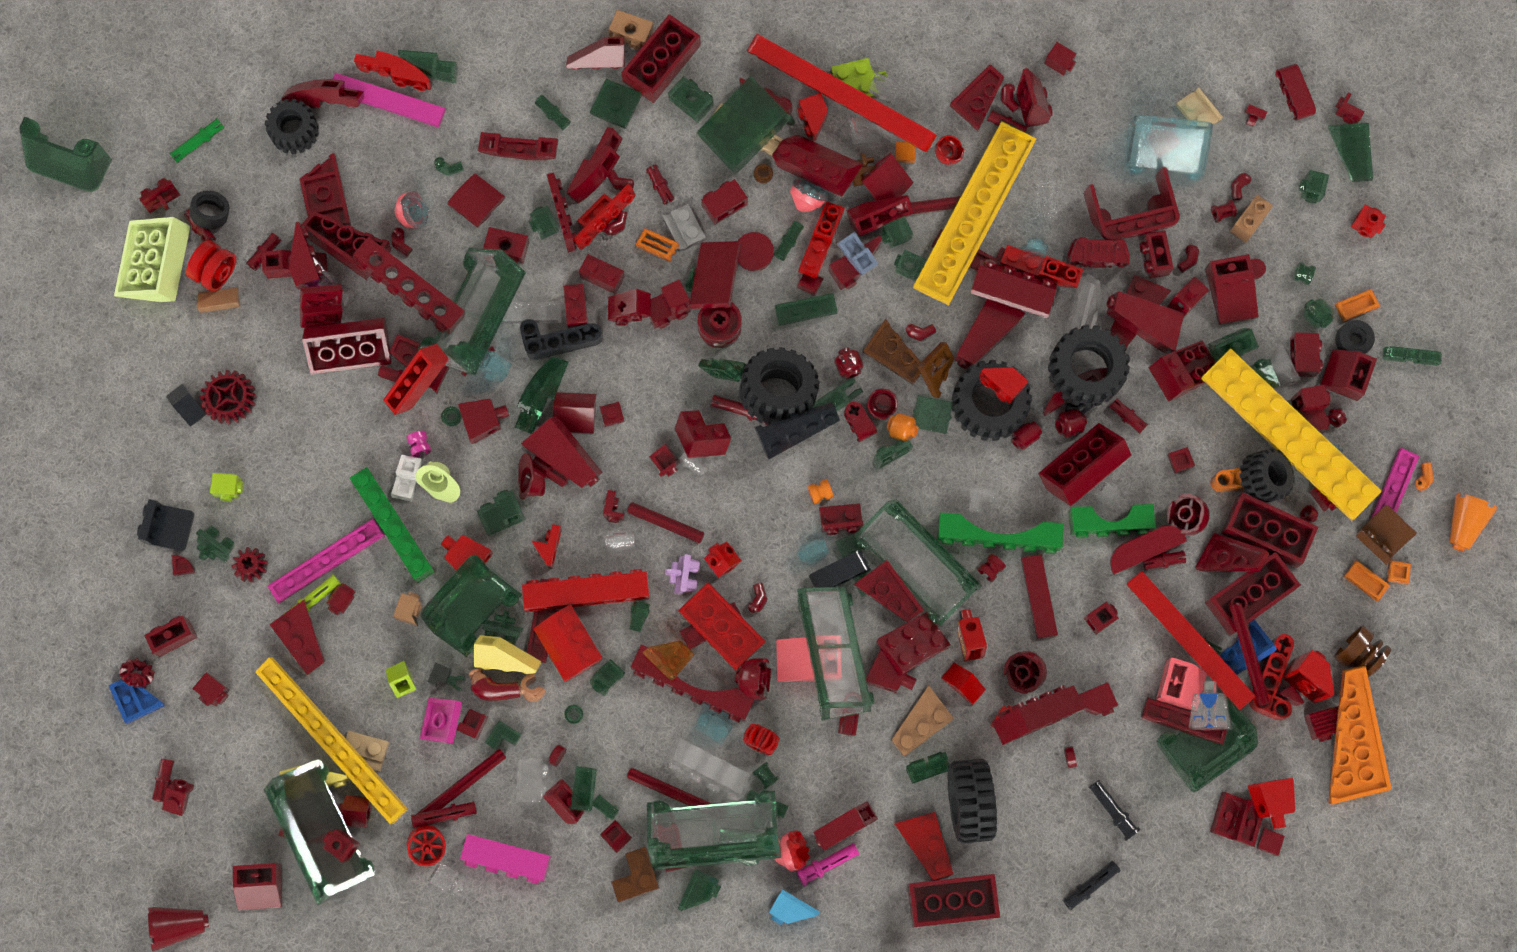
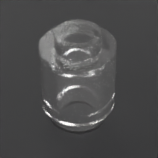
(620, 540)

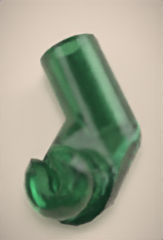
(447, 169)

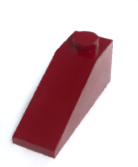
(877, 213)
(844, 272)

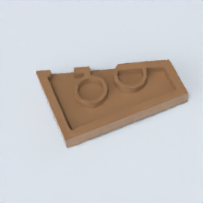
(923, 721)

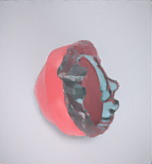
(807, 195)
(411, 210)

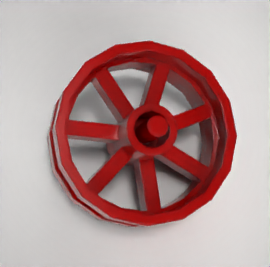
(426, 845)

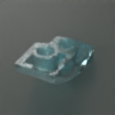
(1036, 246)

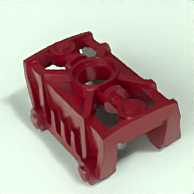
(1098, 253)

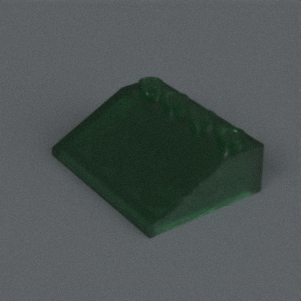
(743, 125)

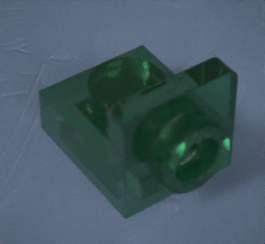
(606, 677)

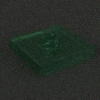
(616, 103)

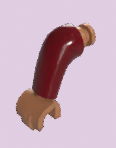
(489, 690)

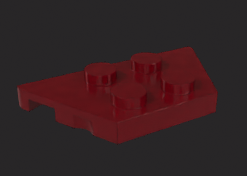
(324, 191)

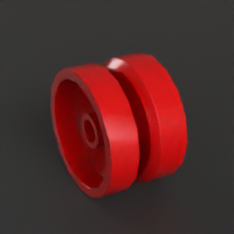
(211, 265)

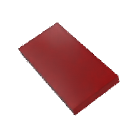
(721, 626)

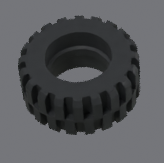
(1102, 344)
(781, 365)
(976, 421)
(972, 801)

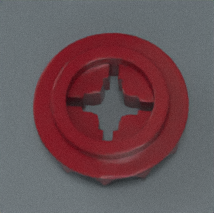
(136, 679)

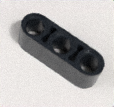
(841, 571)

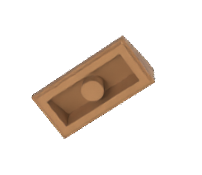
(218, 300)

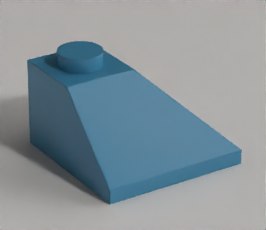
(790, 909)

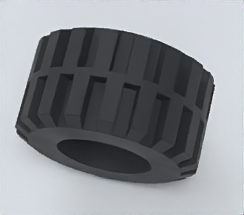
(291, 111)
(1267, 475)

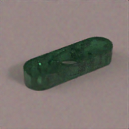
(1418, 356)

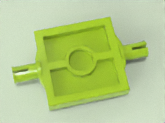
(856, 74)

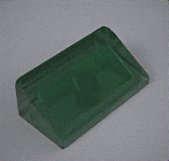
(583, 789)

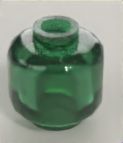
(1318, 313)

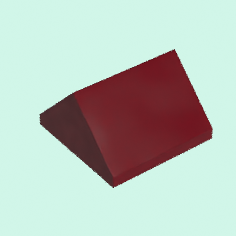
(576, 411)

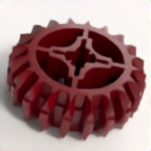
(223, 403)

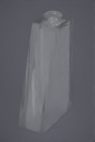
(1085, 307)

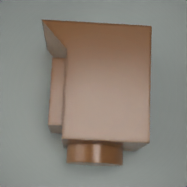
(408, 608)

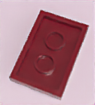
(913, 643)

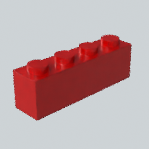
(415, 379)

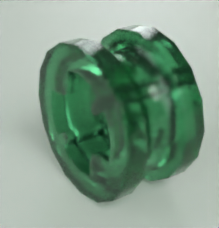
(569, 719)

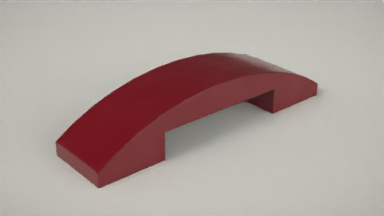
(518, 148)
(1056, 400)

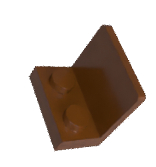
(1385, 534)

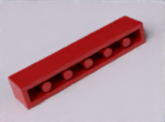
(585, 591)

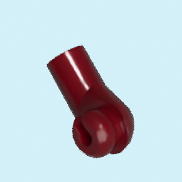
(1007, 97)
(1237, 185)
(617, 226)
(918, 333)
(759, 600)

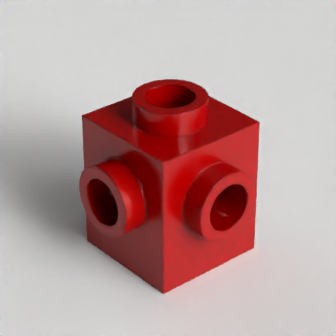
(1369, 221)
(722, 559)

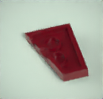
(978, 96)
(1231, 556)
(890, 591)
(299, 637)

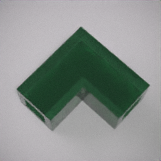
(502, 732)

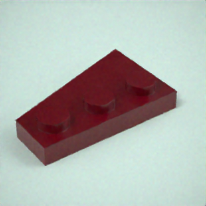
(404, 351)

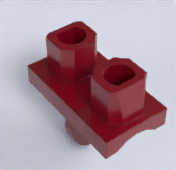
(159, 196)

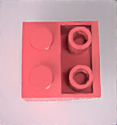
(1180, 683)

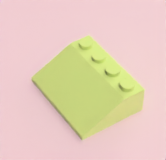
(152, 259)

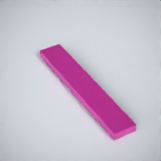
(395, 102)
(325, 560)

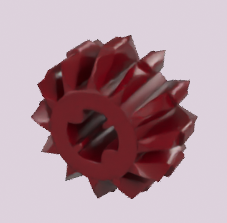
(249, 556)

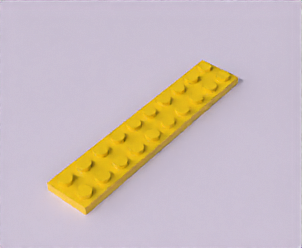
(974, 213)
(1291, 434)

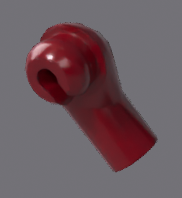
(619, 183)
(398, 242)
(1191, 260)

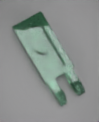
(838, 396)

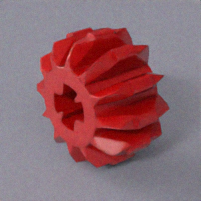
(761, 739)

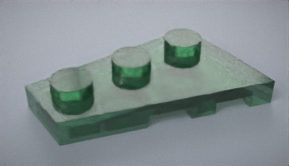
(1354, 149)

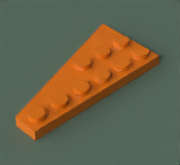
(1358, 755)

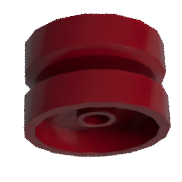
(719, 335)

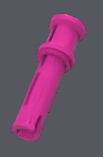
(818, 868)

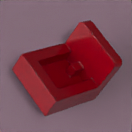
(1347, 111)
(665, 461)
(177, 796)

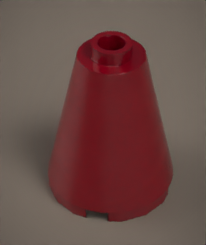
(174, 925)

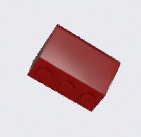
(567, 643)
(1311, 676)

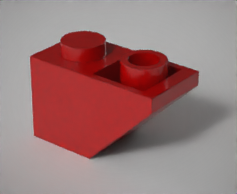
(814, 113)
(1004, 381)

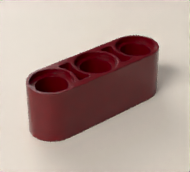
(1296, 91)

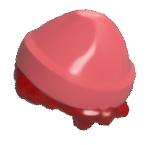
(793, 851)

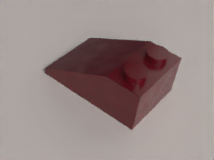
(1033, 100)

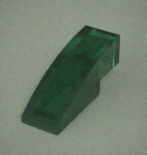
(431, 65)

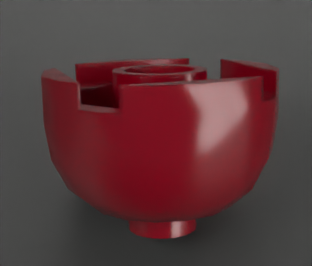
(1188, 514)
(1025, 671)
(754, 677)

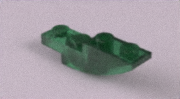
(539, 389)

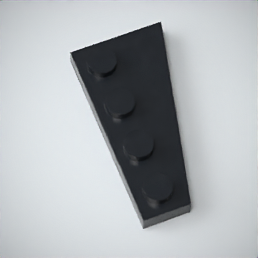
(789, 432)

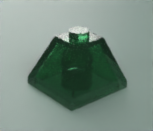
(699, 890)

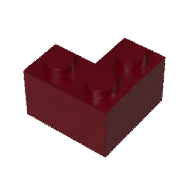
(669, 305)
(1311, 404)
(699, 438)

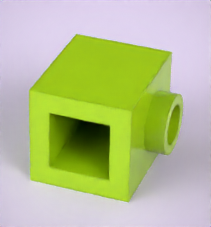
(226, 486)
(400, 679)

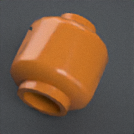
(902, 427)

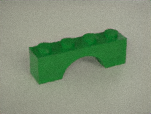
(1086, 521)

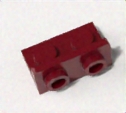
(840, 518)

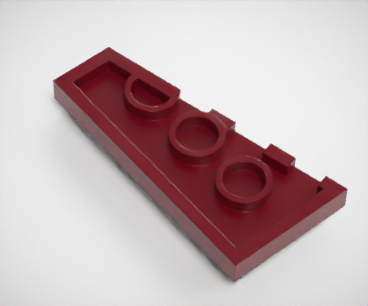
(560, 205)
(1145, 290)

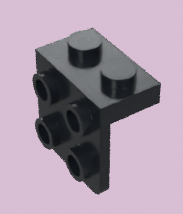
(165, 526)

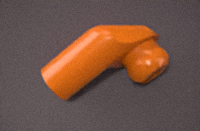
(1426, 478)

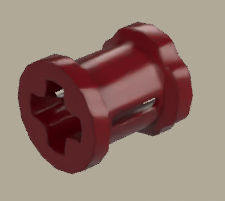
(1223, 211)

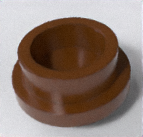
(763, 173)

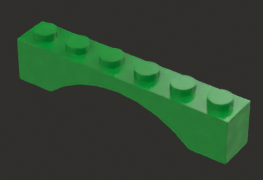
(392, 525)
(956, 528)

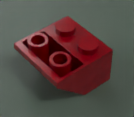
(1348, 373)
(258, 886)

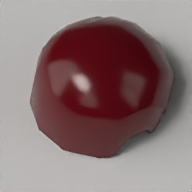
(884, 398)

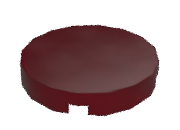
(755, 251)

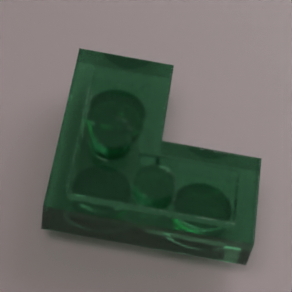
(888, 454)

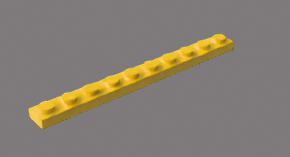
(331, 740)

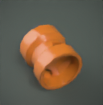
(819, 491)

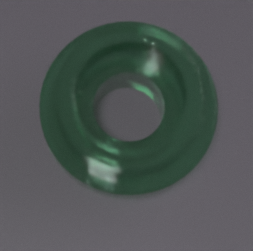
(449, 410)

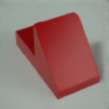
(549, 550)

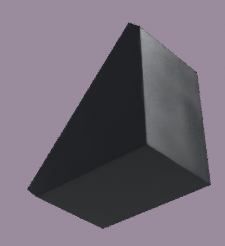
(186, 405)

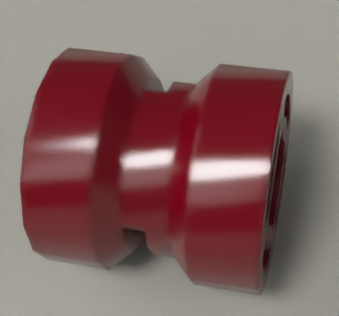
(992, 567)

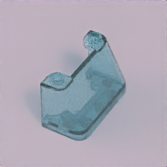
(1168, 143)

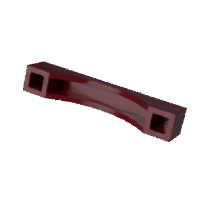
(729, 701)

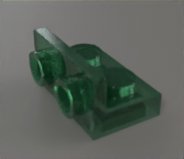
(723, 369)

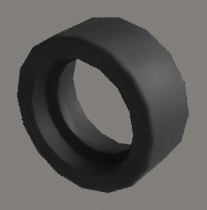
(212, 198)

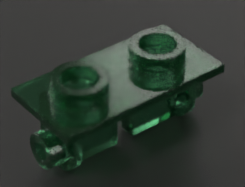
(936, 765)

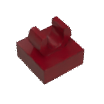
(1255, 113)

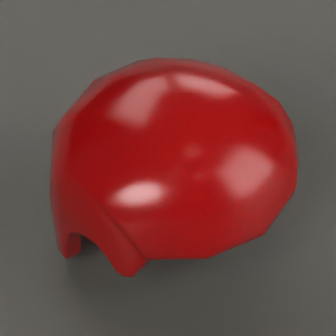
(945, 146)

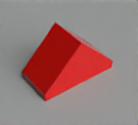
(964, 683)

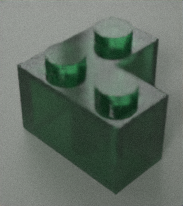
(502, 513)

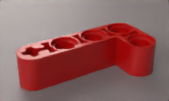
(1275, 676)

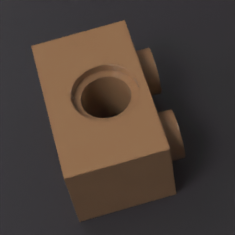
(624, 22)
(1251, 218)

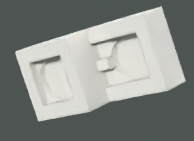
(405, 480)

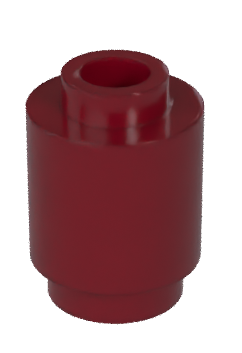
(1026, 435)
(340, 599)

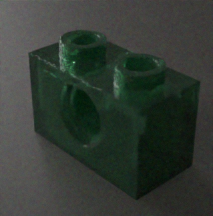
(695, 109)
(1240, 342)

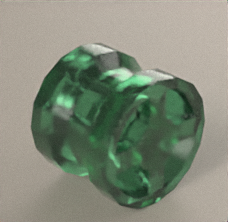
(1304, 273)

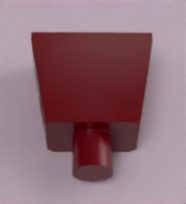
(1189, 296)
(481, 418)
(886, 676)

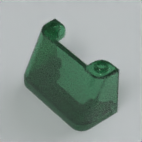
(80, 167)
(467, 603)
(1201, 760)

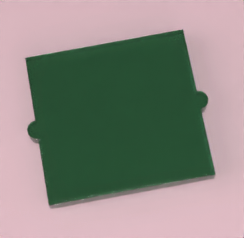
(932, 414)

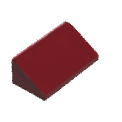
(560, 798)

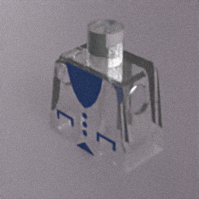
(1210, 710)

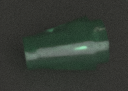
(638, 615)

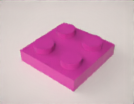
(441, 720)

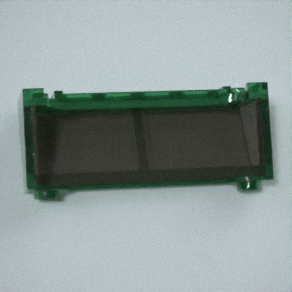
(306, 816)

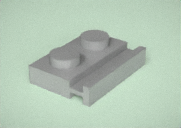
(684, 227)

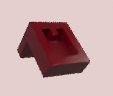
(612, 504)

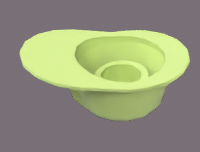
(437, 481)

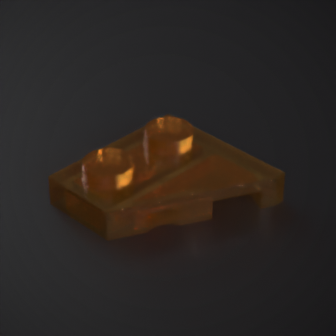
(669, 657)

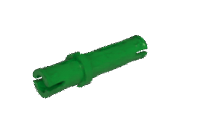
(197, 140)

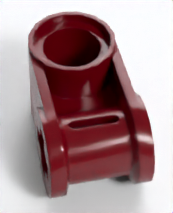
(860, 424)

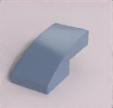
(857, 254)

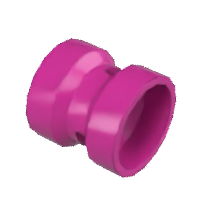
(418, 443)

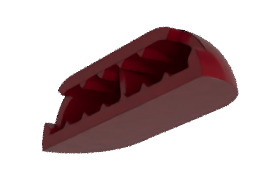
(1145, 547)

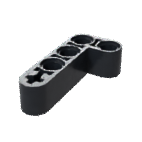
(562, 337)

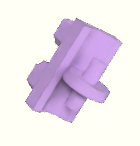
(679, 574)

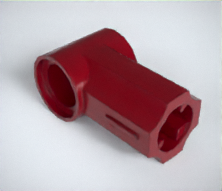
(848, 725)

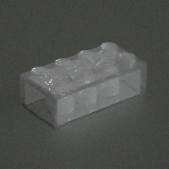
(709, 769)

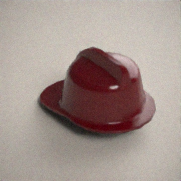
(530, 479)

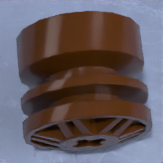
(1363, 652)

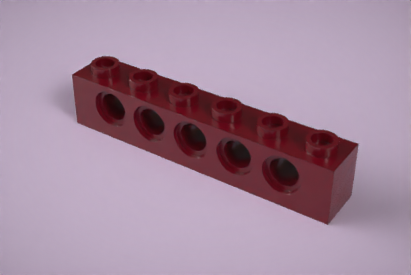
(372, 251)

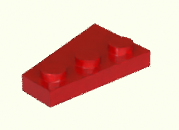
(927, 843)

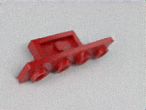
(601, 214)

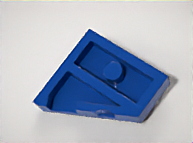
(133, 701)

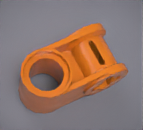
(1231, 478)

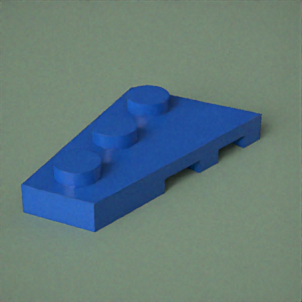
(1262, 644)

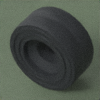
(1360, 329)

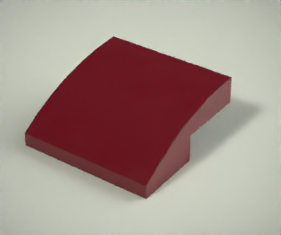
(887, 179)
(476, 200)
(320, 305)
(1247, 821)

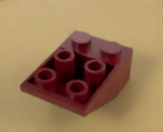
(1233, 289)
(1182, 370)

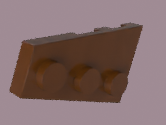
(893, 354)

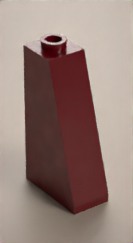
(1148, 320)
(988, 330)
(563, 452)

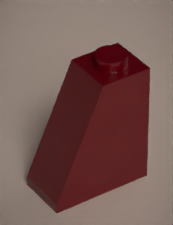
(845, 825)

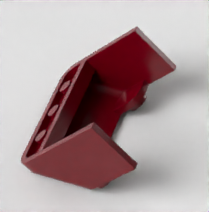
(1161, 213)

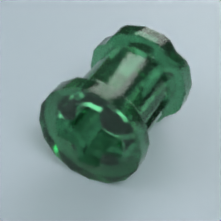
(765, 775)

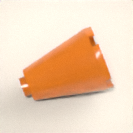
(1469, 520)

